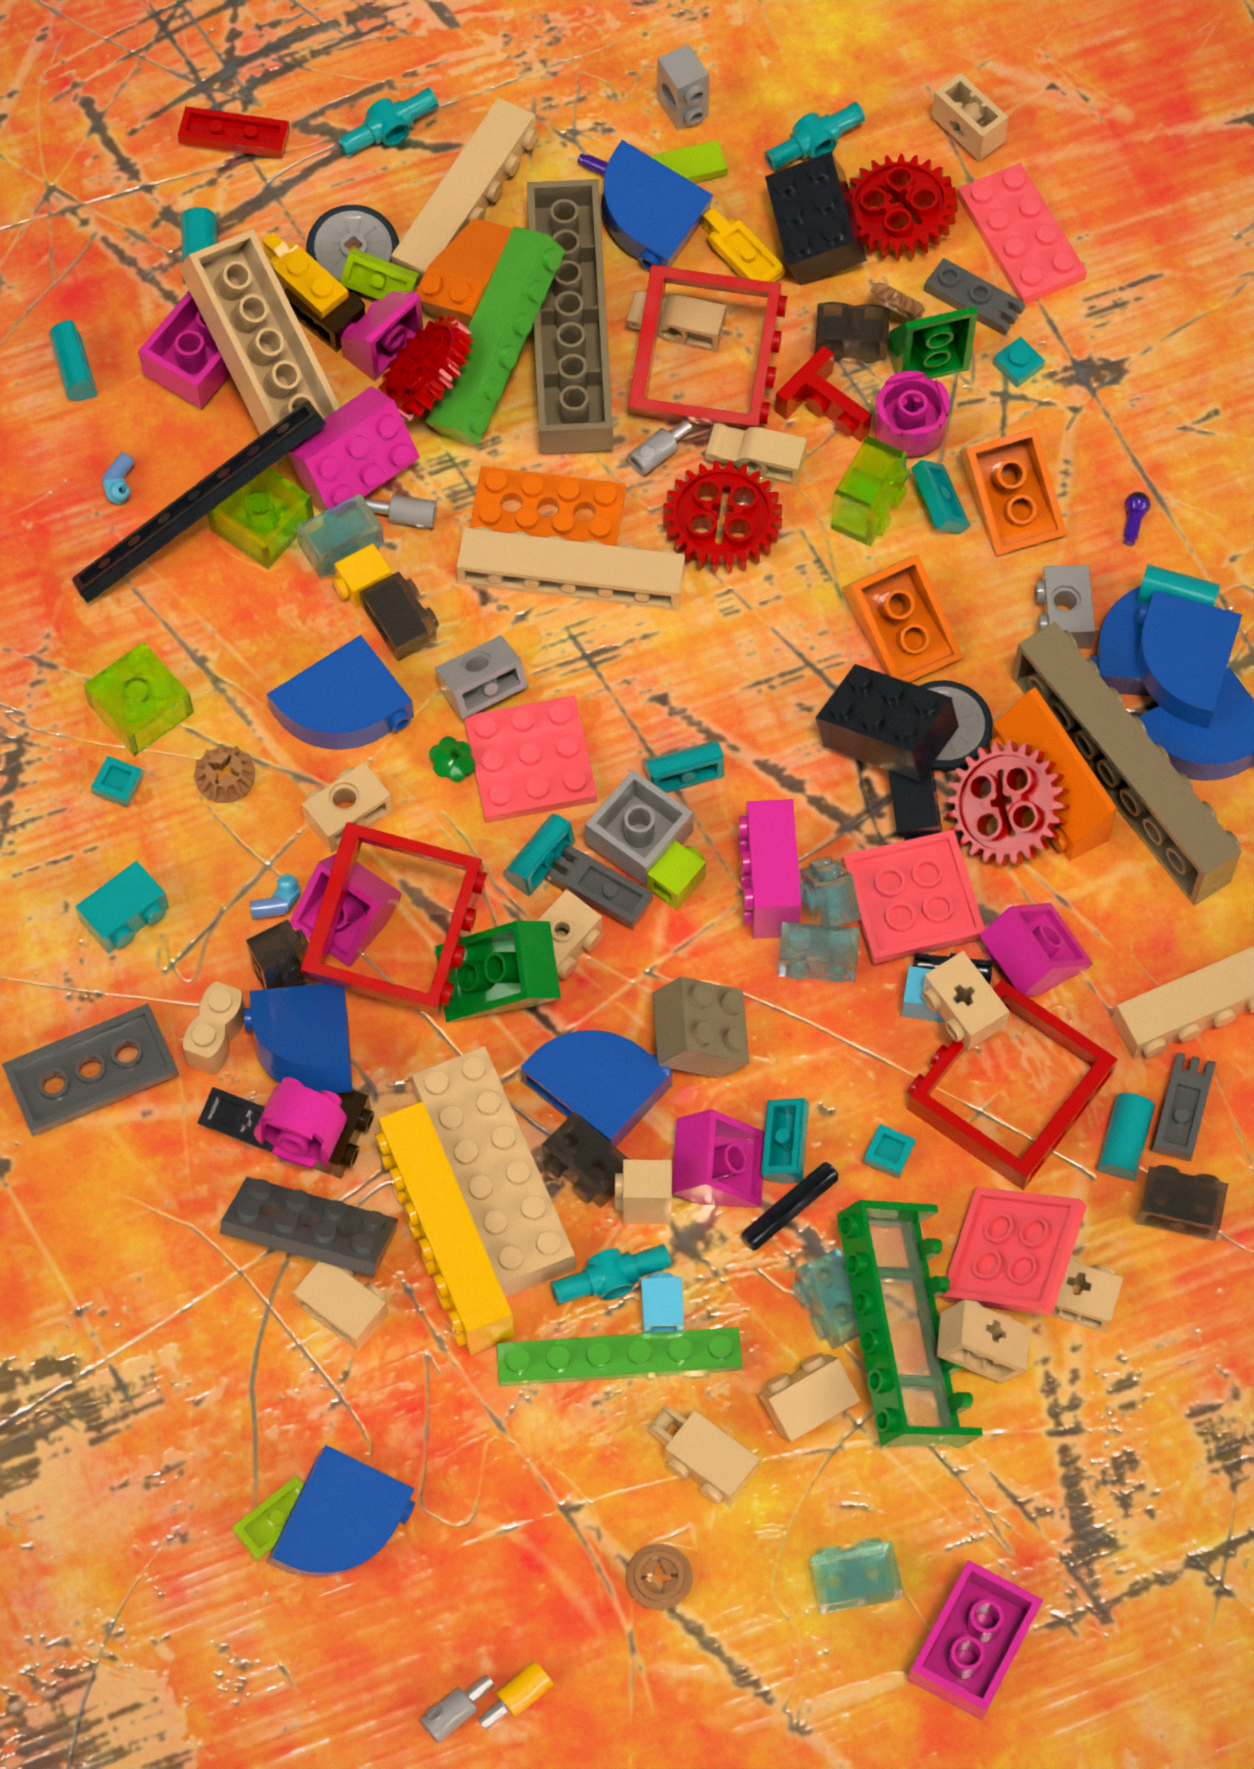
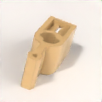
(684, 320)
(771, 452)

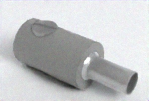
(657, 448)
(407, 510)
(454, 1710)

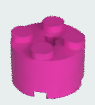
(912, 413)
(301, 1123)

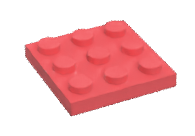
(530, 759)
(914, 896)
(1014, 1250)

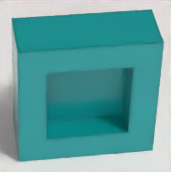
(1018, 362)
(117, 781)
(889, 1151)

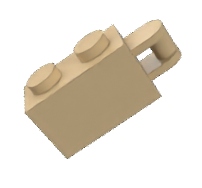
(705, 1455)

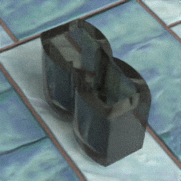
(853, 330)
(399, 615)

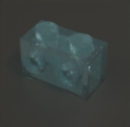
(339, 534)
(829, 893)
(818, 952)
(827, 1292)
(855, 1576)

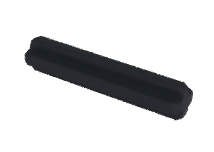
(789, 1206)

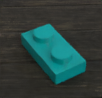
(940, 496)

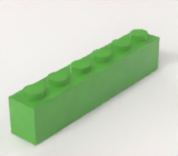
(498, 334)

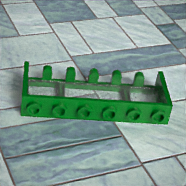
(901, 1324)

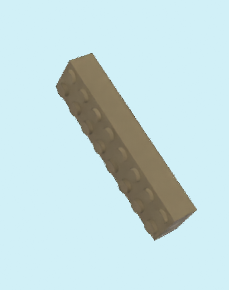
(572, 322)
(1129, 765)

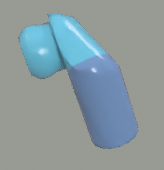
(114, 479)
(280, 902)

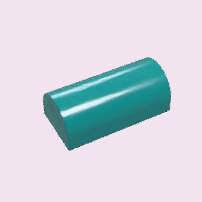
(197, 230)
(72, 361)
(1178, 585)
(686, 767)
(539, 853)
(1126, 1136)
(785, 1140)

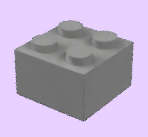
(638, 826)

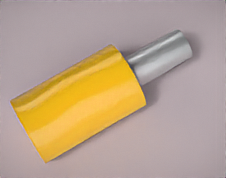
(517, 1694)

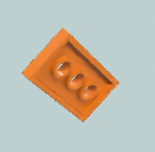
(538, 489)

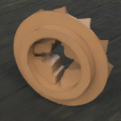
(897, 300)
(230, 787)
(644, 1565)

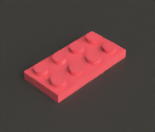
(1021, 233)

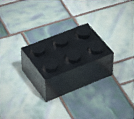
(815, 218)
(887, 722)

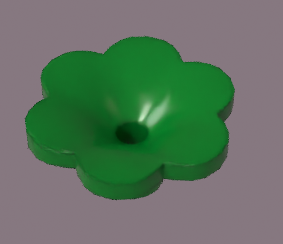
(452, 758)

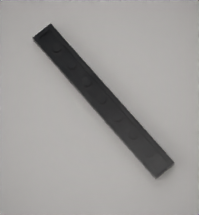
(198, 501)

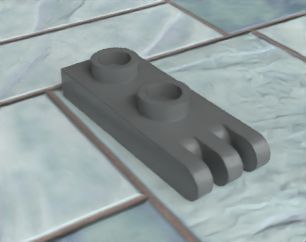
(964, 290)
(600, 886)
(1183, 1108)

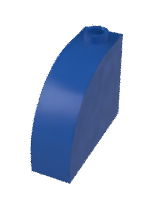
(650, 206)
(1119, 646)
(1185, 654)
(342, 700)
(1211, 752)
(302, 1035)
(599, 1078)
(340, 1517)

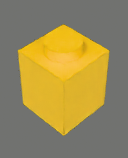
(359, 572)

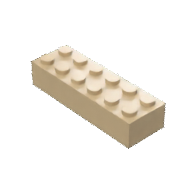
(256, 331)
(495, 1171)

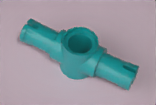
(388, 122)
(814, 136)
(610, 1274)

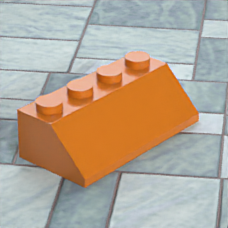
(1090, 807)

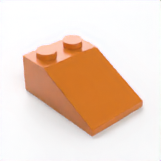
(462, 271)
(1013, 491)
(903, 620)

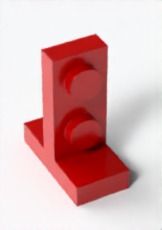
(823, 398)

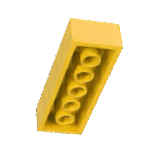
(446, 1230)

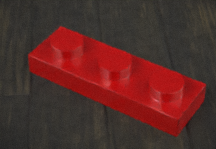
(233, 132)

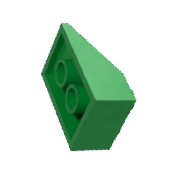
(934, 344)
(504, 971)

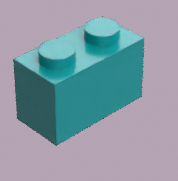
(122, 907)

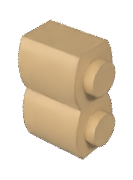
(209, 1034)

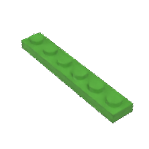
(619, 1357)

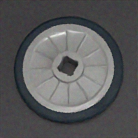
(349, 225)
(973, 720)

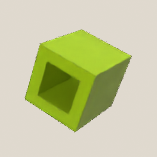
(677, 874)

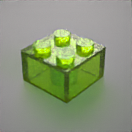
(870, 491)
(262, 516)
(138, 698)

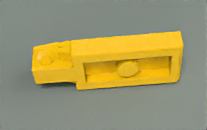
(741, 248)
(304, 276)

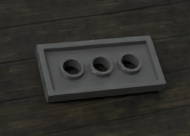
(83, 1094)
(324, 1241)

